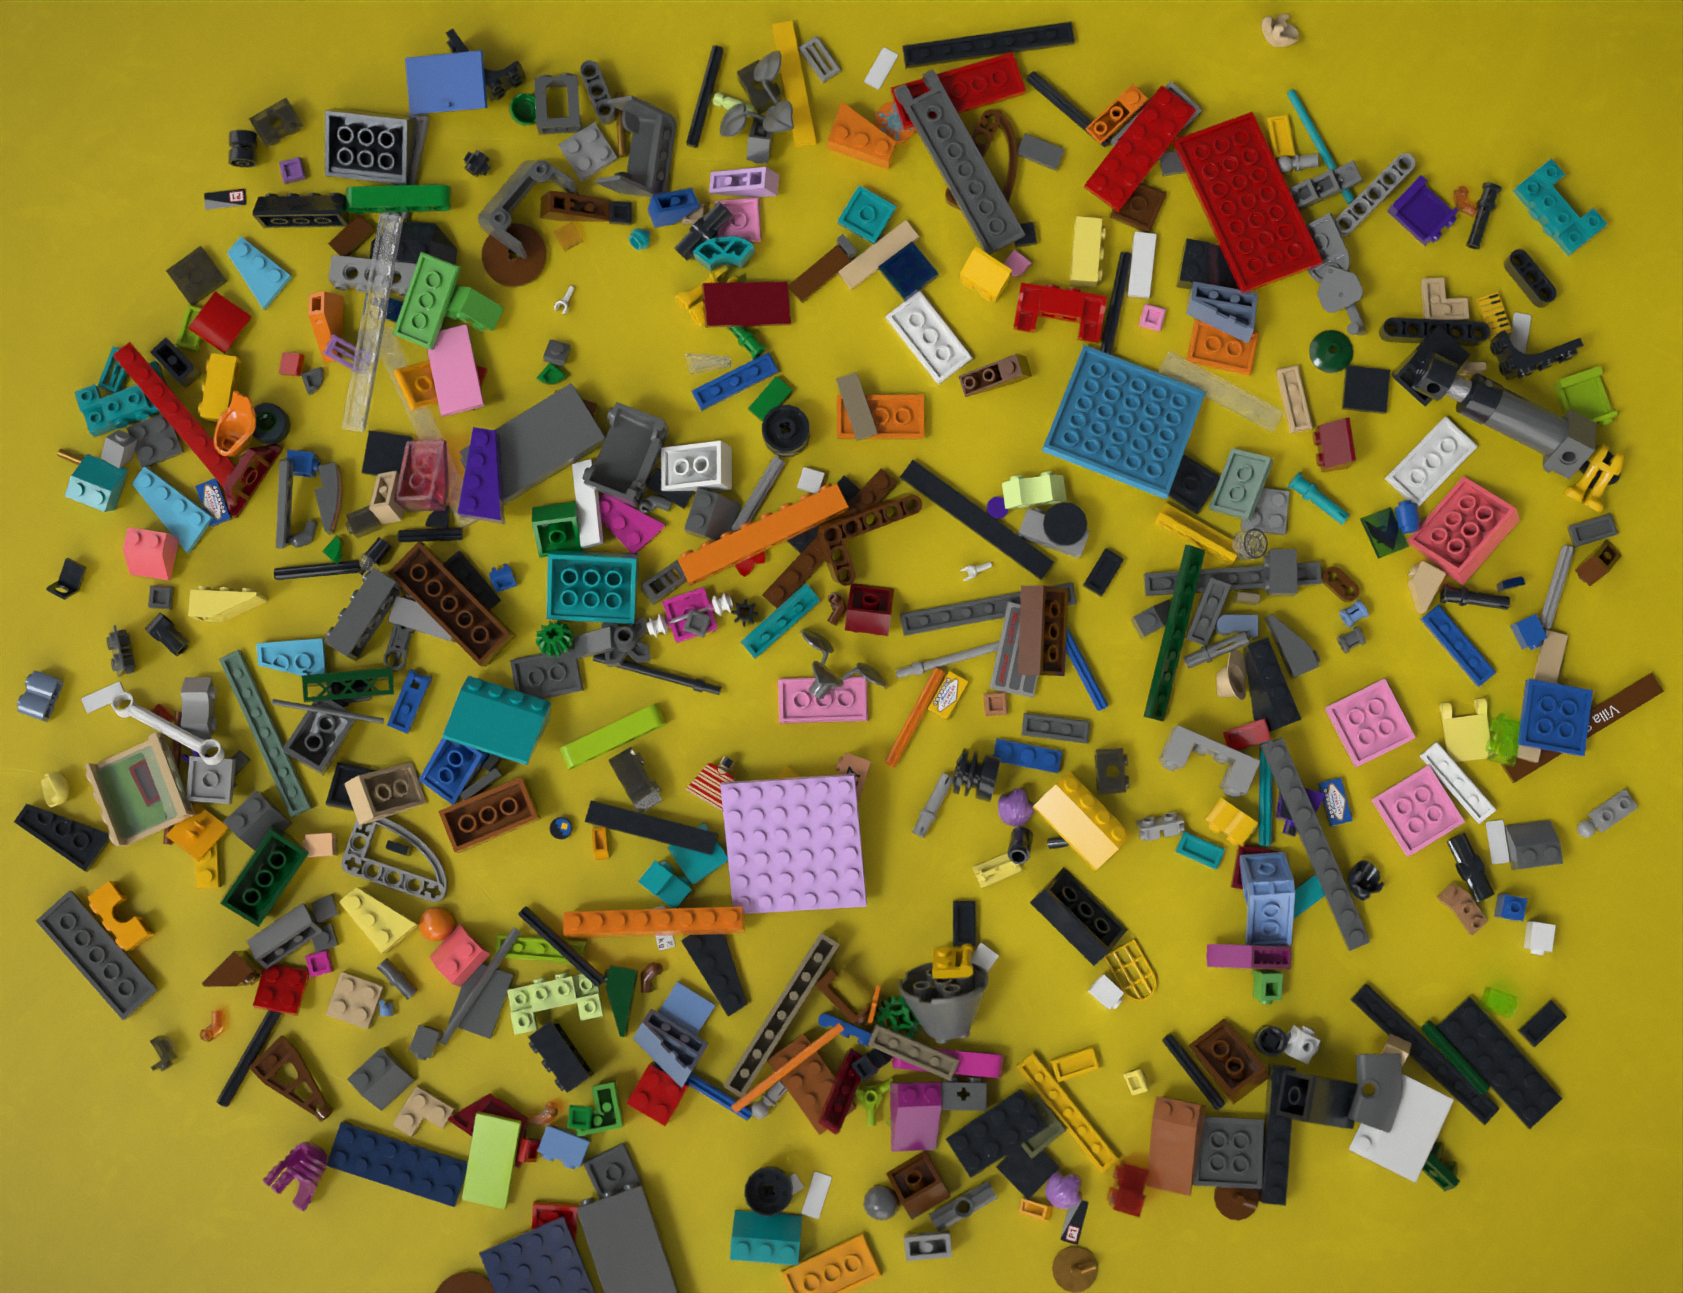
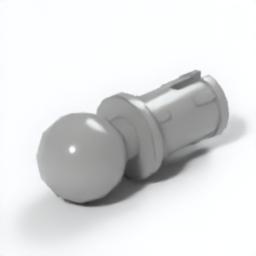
(1299, 162)
(761, 1108)

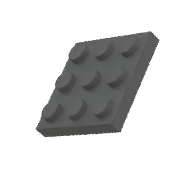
(1230, 1153)

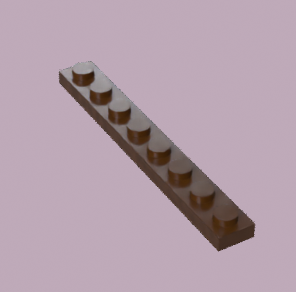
(813, 555)

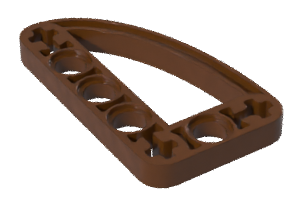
(1007, 130)

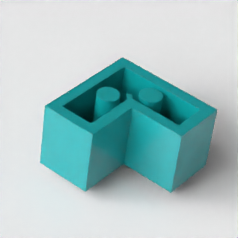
(665, 884)

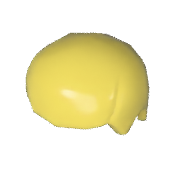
(55, 789)

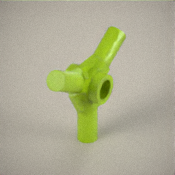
(870, 1099)

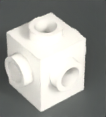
(1302, 1043)

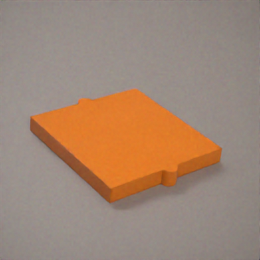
(873, 1005)

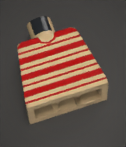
(708, 781)

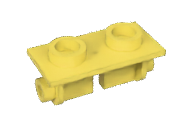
(995, 870)

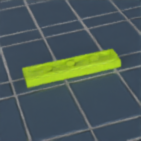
(538, 949)

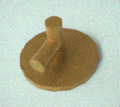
(1074, 1269)

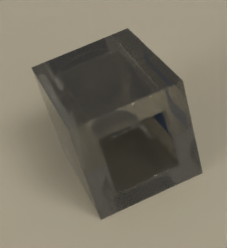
(362, 522)

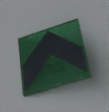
(1384, 532)

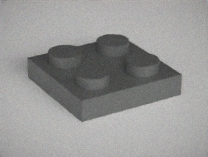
(155, 441)

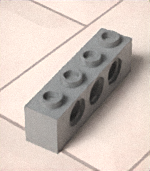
(342, 267)

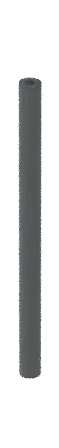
(465, 1007)

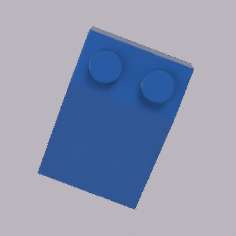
(452, 769)

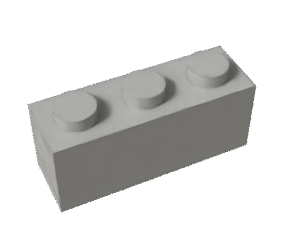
(1033, 531)

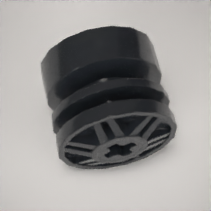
(976, 774)
(770, 1204)

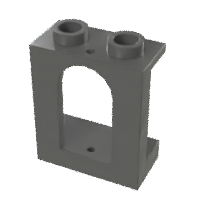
(557, 125)

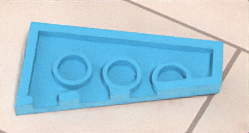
(173, 508)

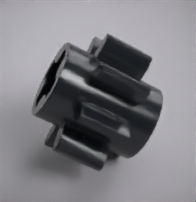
(476, 163)
(745, 606)

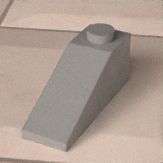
(411, 615)

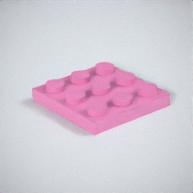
(1369, 723)
(1417, 810)

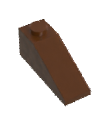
(573, 207)

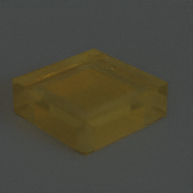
(568, 236)

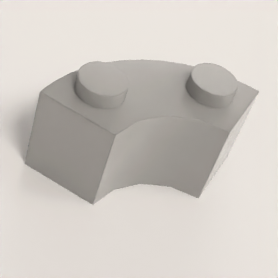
(199, 706)

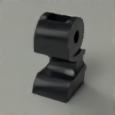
(871, 1063)

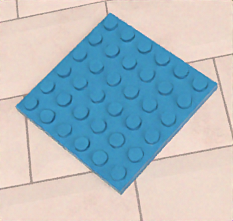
(1124, 421)

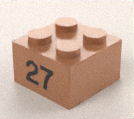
(854, 765)

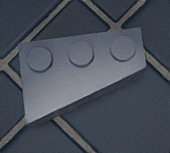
(1223, 309)
(670, 1046)

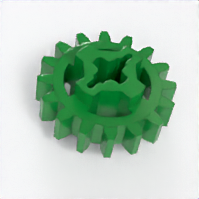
(902, 1011)

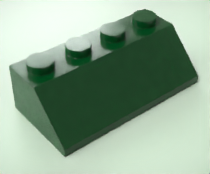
(264, 876)

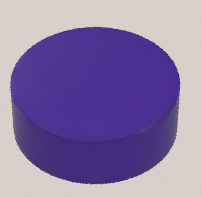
(996, 508)

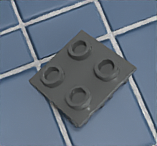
(119, 662)

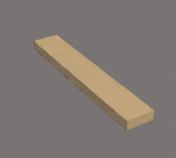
(1546, 670)

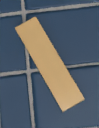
(868, 261)

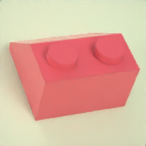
(150, 553)
(459, 956)

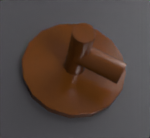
(1236, 1202)

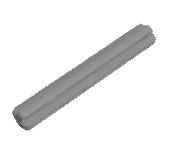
(759, 493)
(1556, 586)

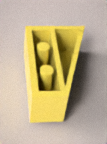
(377, 919)

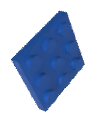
(1555, 717)

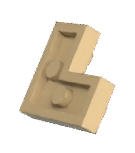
(1437, 306)
(422, 1105)

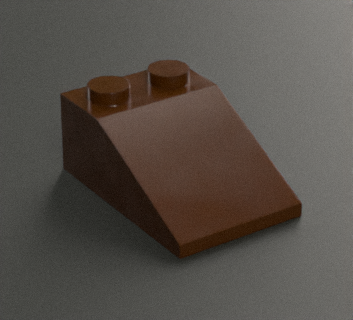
(1229, 1061)

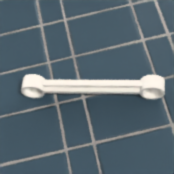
(167, 728)

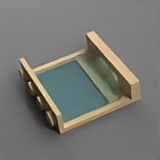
(139, 791)

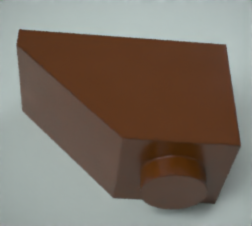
(1598, 563)

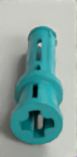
(1310, 492)

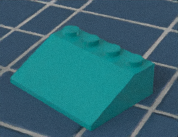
(592, 586)
(497, 720)

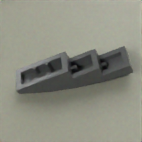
(1326, 185)

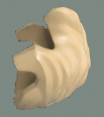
(1278, 32)

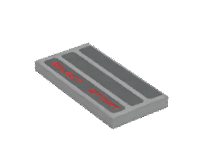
(1005, 670)

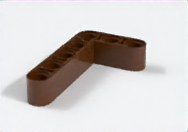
(860, 527)

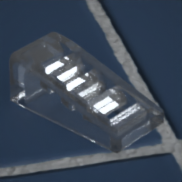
(703, 363)

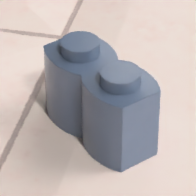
(39, 696)

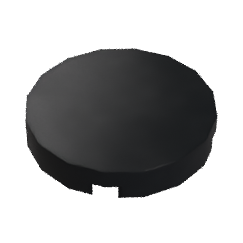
(1064, 524)

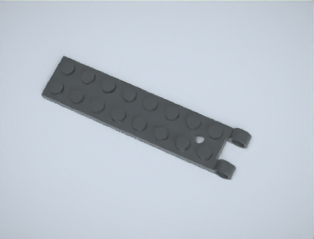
(961, 165)

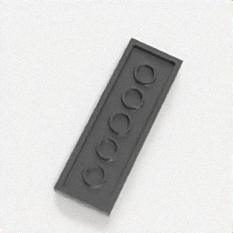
(97, 955)

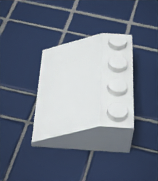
(1412, 1133)

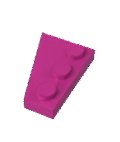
(628, 524)

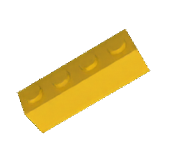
(1082, 821)

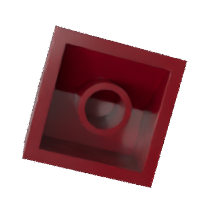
(1334, 445)
(869, 609)

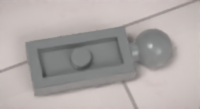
(1607, 814)

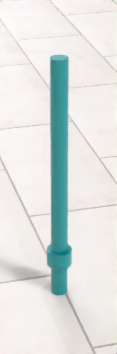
(1316, 139)

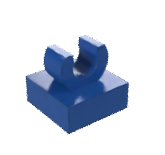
(502, 578)

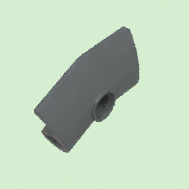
(1381, 1106)

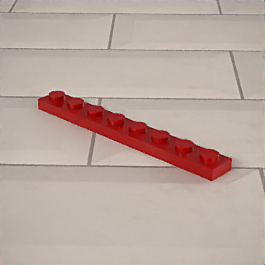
(174, 411)

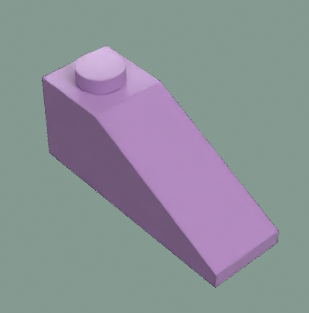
(745, 182)

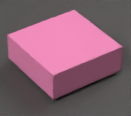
(1152, 317)

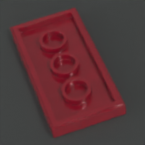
(746, 304)

